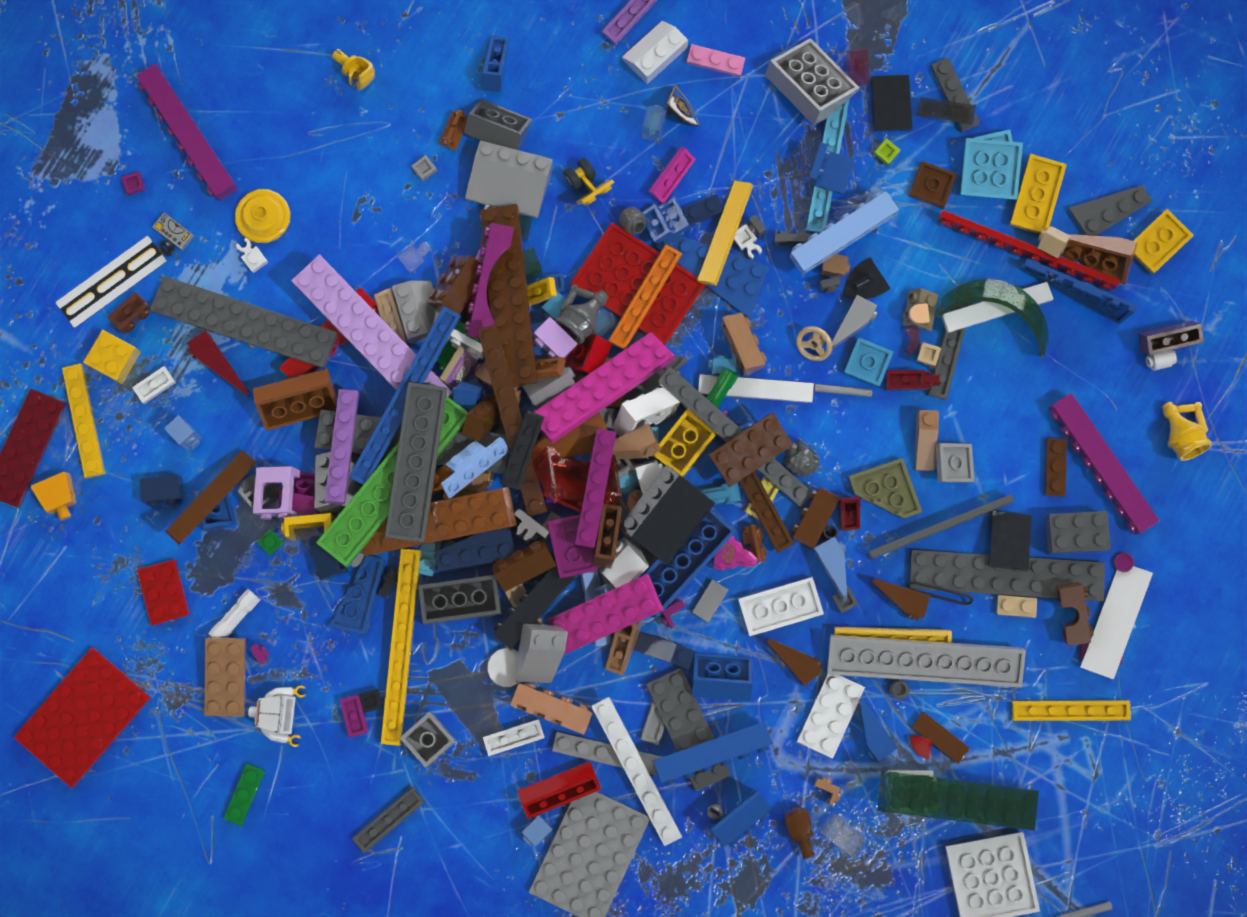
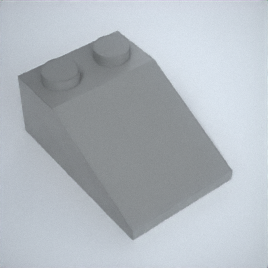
(540, 652)

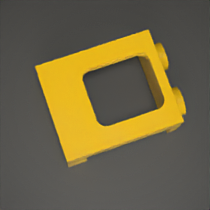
(307, 521)

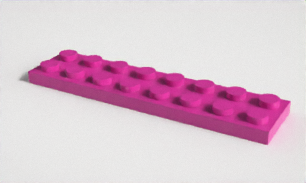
(603, 386)

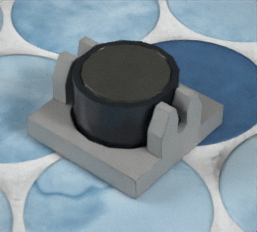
(528, 529)

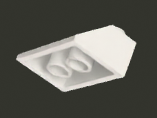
(656, 51)

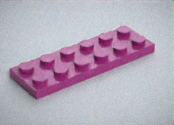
(608, 613)

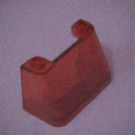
(568, 478)

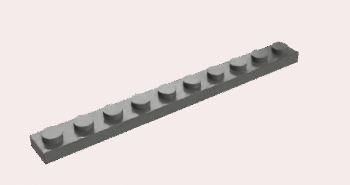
(727, 429)

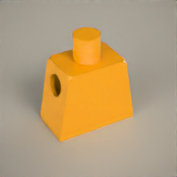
(56, 494)

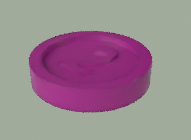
(1124, 562)

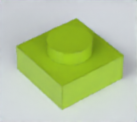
(887, 152)

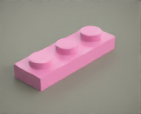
(715, 60)

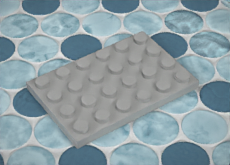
(589, 855)

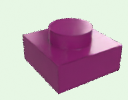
(260, 653)

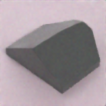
(247, 489)

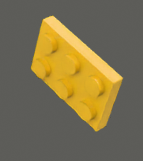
(1161, 241)

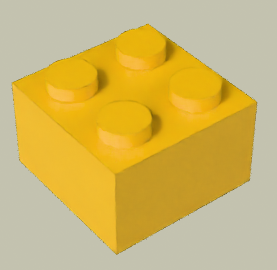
(112, 357)

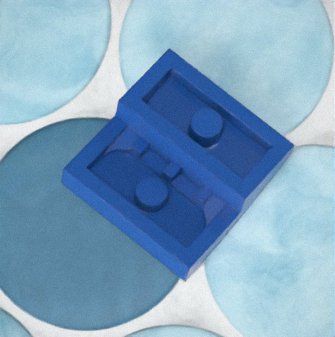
(666, 220)

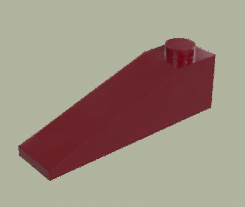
(207, 351)

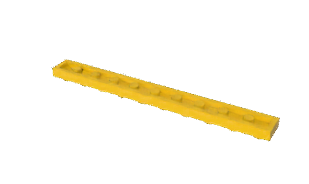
(401, 647)

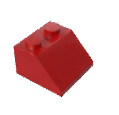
(588, 355)

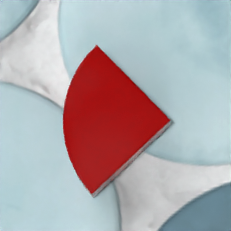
(921, 746)

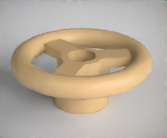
(815, 342)

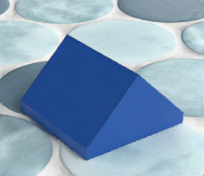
(220, 516)

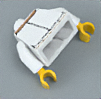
(276, 713)

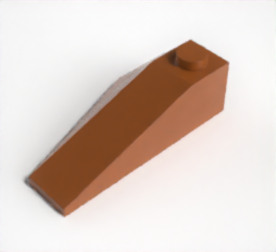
(1103, 254)
(575, 442)

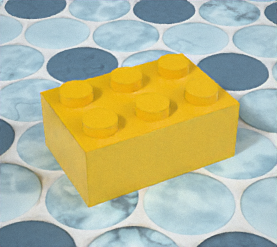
(684, 443)

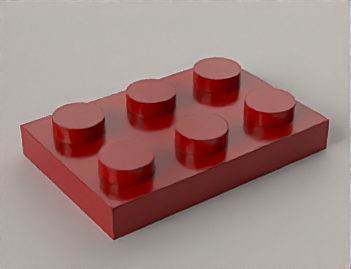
(163, 592)

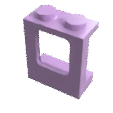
(275, 475)

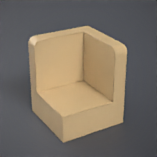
(928, 355)

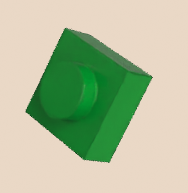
(270, 542)

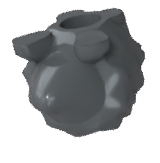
(801, 459)

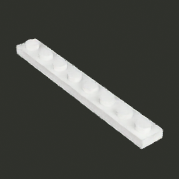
(636, 771)

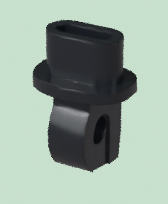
(391, 579)

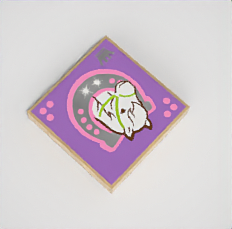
(458, 368)

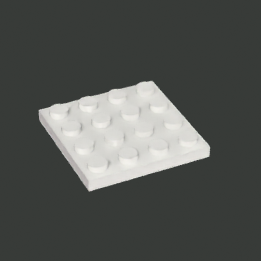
(992, 877)

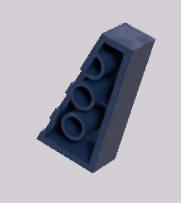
(475, 551)

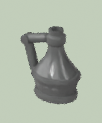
(580, 319)

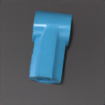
(724, 494)

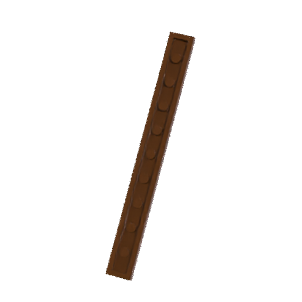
(510, 412)

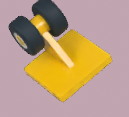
(584, 174)

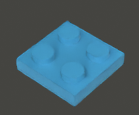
(868, 362)

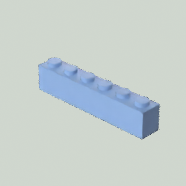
(843, 233)

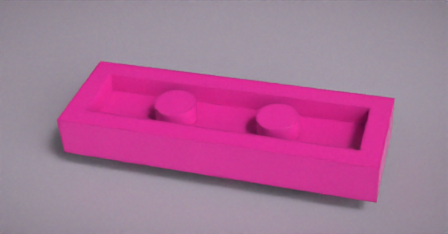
(672, 175)

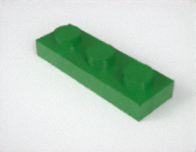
(244, 794)

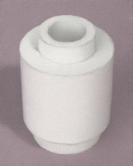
(1161, 360)

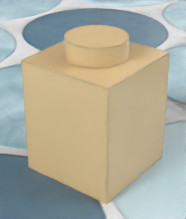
(1053, 241)

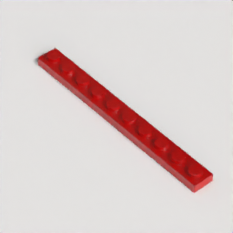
(1021, 248)

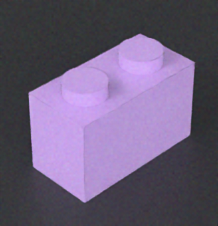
(553, 339)

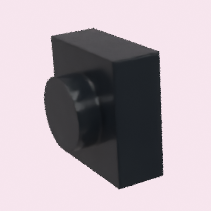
(370, 701)

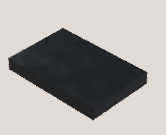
(891, 103)
(1010, 541)

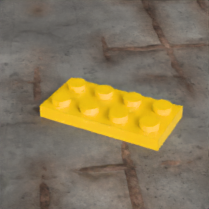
(1038, 194)

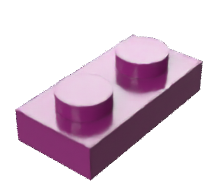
(354, 716)

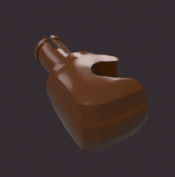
(799, 829)

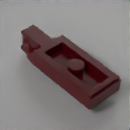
(910, 380)

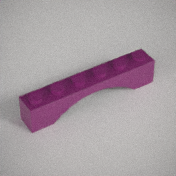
(497, 241)
(595, 488)

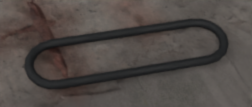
(942, 589)

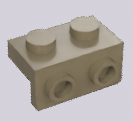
(921, 296)

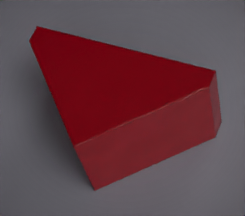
(849, 513)

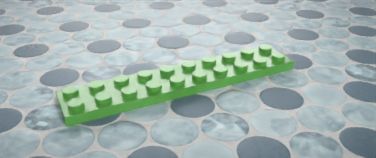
(371, 503)

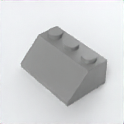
(414, 311)

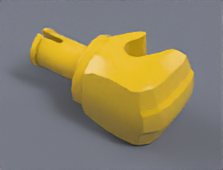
(355, 68)

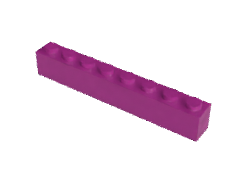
(187, 132)
(1103, 464)

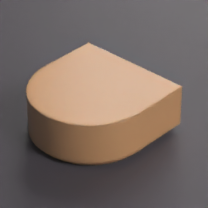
(919, 314)

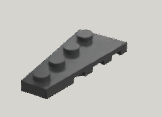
(1107, 211)

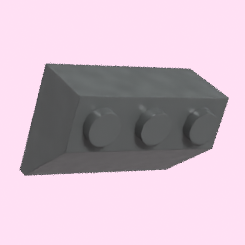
(497, 125)
(321, 475)

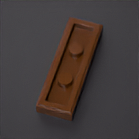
(940, 737)

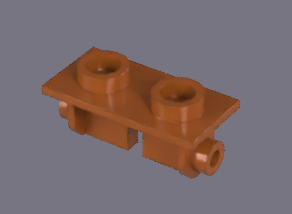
(454, 130)
(754, 535)

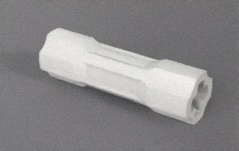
(244, 604)

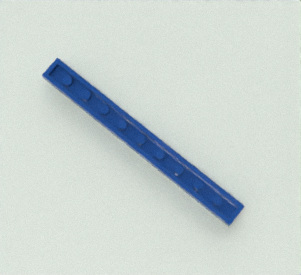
(394, 413)

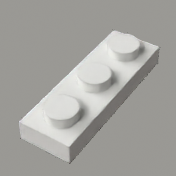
(513, 737)

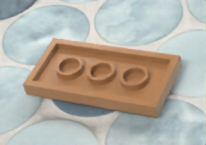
(225, 676)

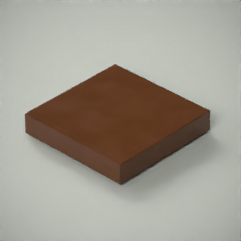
(932, 185)

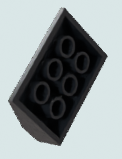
(667, 514)

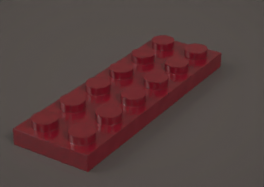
(27, 445)

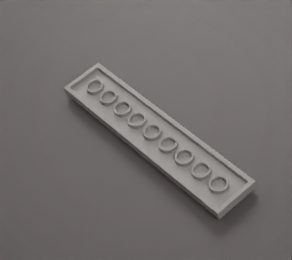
(926, 661)

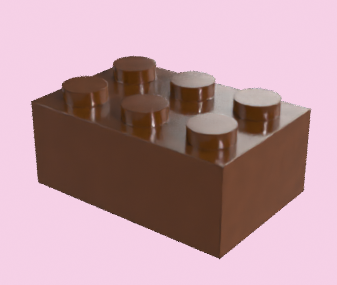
(455, 284)

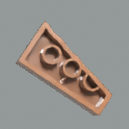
(552, 709)

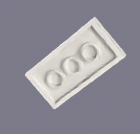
(780, 606)
(830, 714)

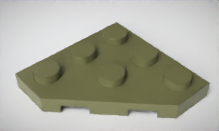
(887, 488)

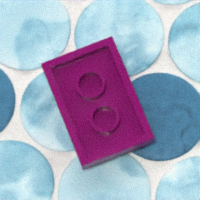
(570, 559)

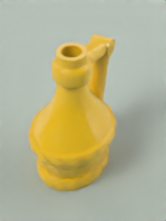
(1186, 437)

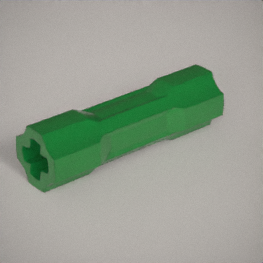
(722, 386)

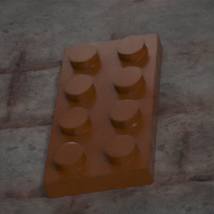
(750, 449)

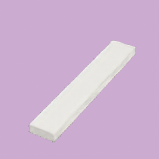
(987, 311)
(762, 389)

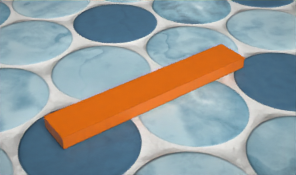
(645, 297)

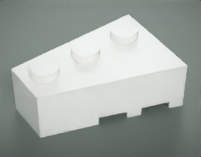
(645, 409)

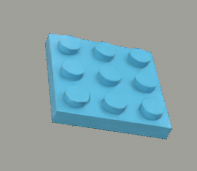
(991, 168)

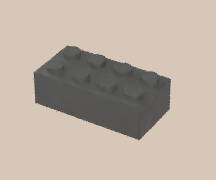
(460, 600)

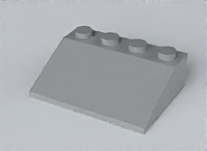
(811, 81)
(509, 177)

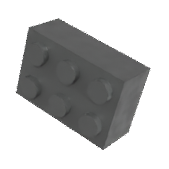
(1077, 532)

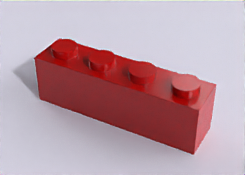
(559, 790)

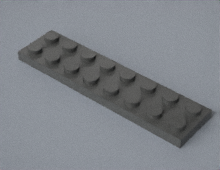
(416, 462)

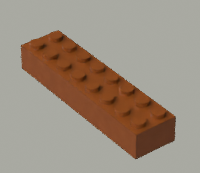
(455, 519)

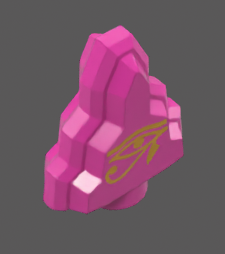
(733, 555)

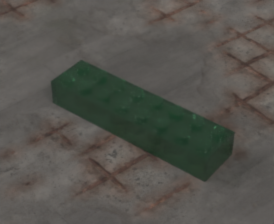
(957, 800)

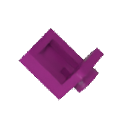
(672, 608)

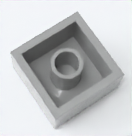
(428, 739)

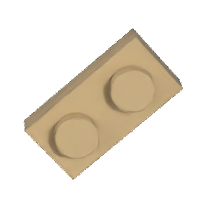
(1016, 606)

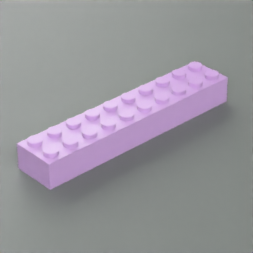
(358, 322)

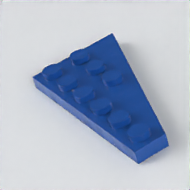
(739, 279)
(1085, 293)

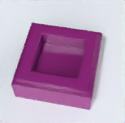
(133, 183)

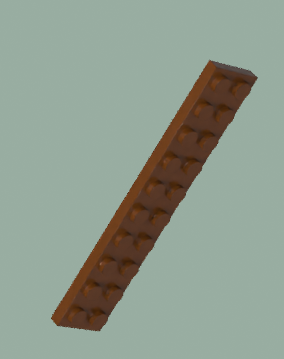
(510, 298)

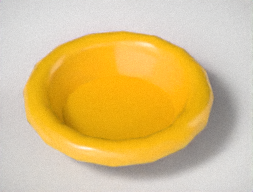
(262, 216)

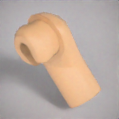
(633, 498)

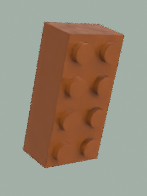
(295, 399)

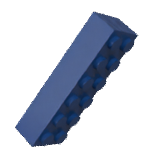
(690, 559)

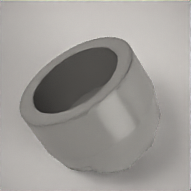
(713, 816)

